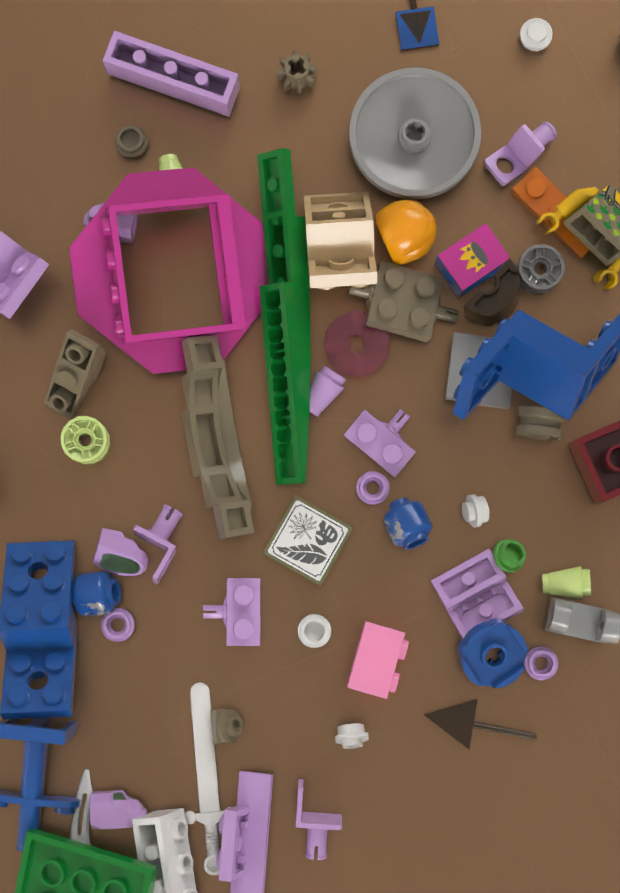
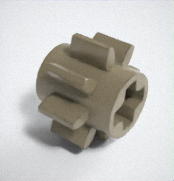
(296, 63)

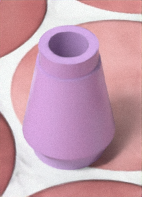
(324, 389)

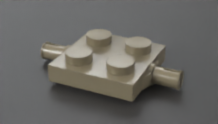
(404, 302)

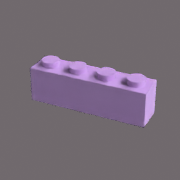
(171, 73)

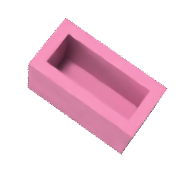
(376, 660)

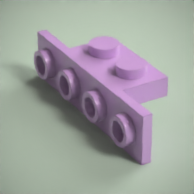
(246, 835)

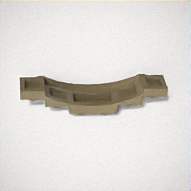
(213, 437)

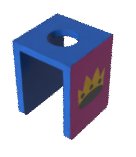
(471, 260)

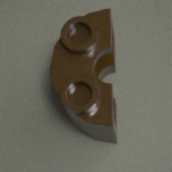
(498, 303)

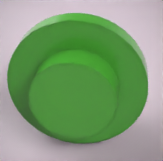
(509, 555)

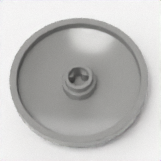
(414, 133)

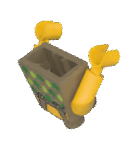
(595, 221)

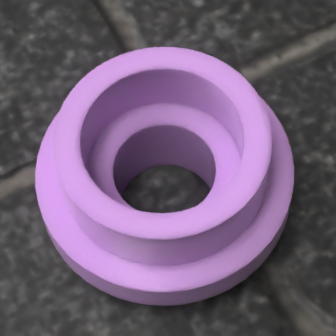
(378, 478)
(107, 628)
(551, 663)

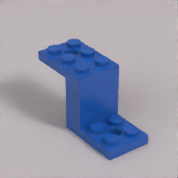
(538, 365)

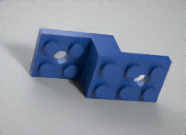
(38, 630)

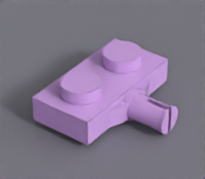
(382, 440)
(239, 611)

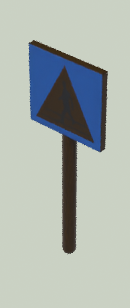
(417, 27)

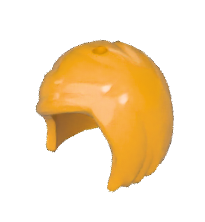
(406, 230)

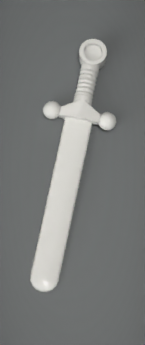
(206, 774)

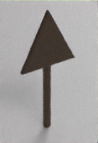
(459, 723)

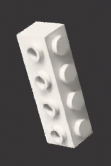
(164, 842)

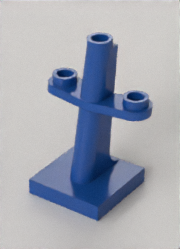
(31, 798)

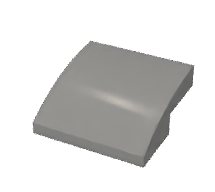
(467, 346)

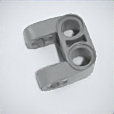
(583, 621)

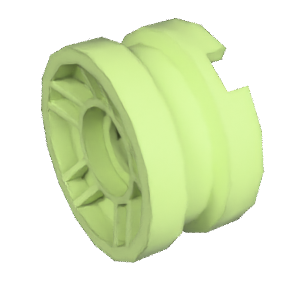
(85, 426)

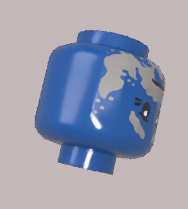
(407, 523)
(95, 593)

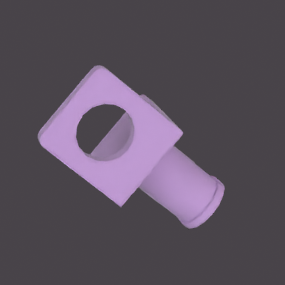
(521, 151)
(159, 537)
(317, 826)

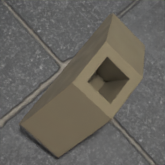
(74, 373)

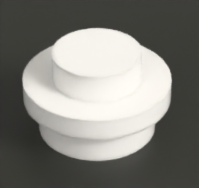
(536, 34)
(475, 510)
(314, 631)

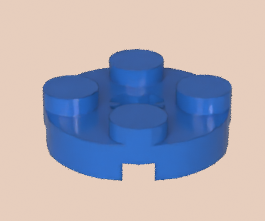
(479, 641)

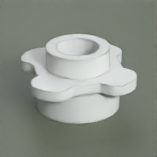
(351, 735)

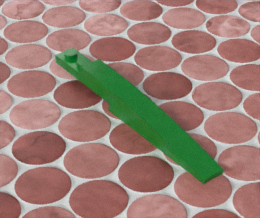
(285, 317)

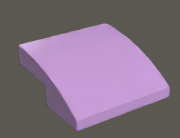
(476, 593)

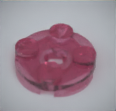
(338, 345)

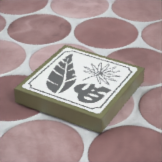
(307, 540)

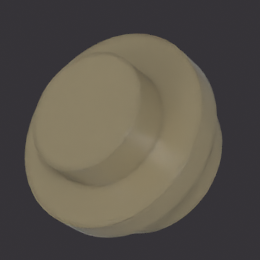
(131, 141)

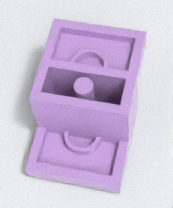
(17, 274)

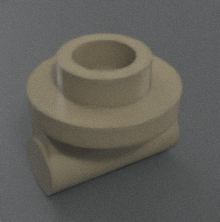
(226, 725)

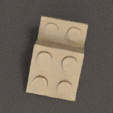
(340, 240)

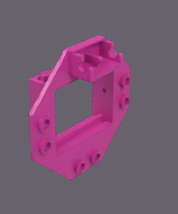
(100, 273)

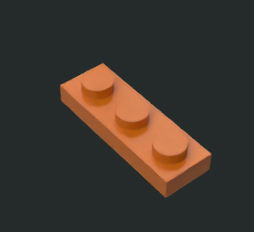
(542, 196)

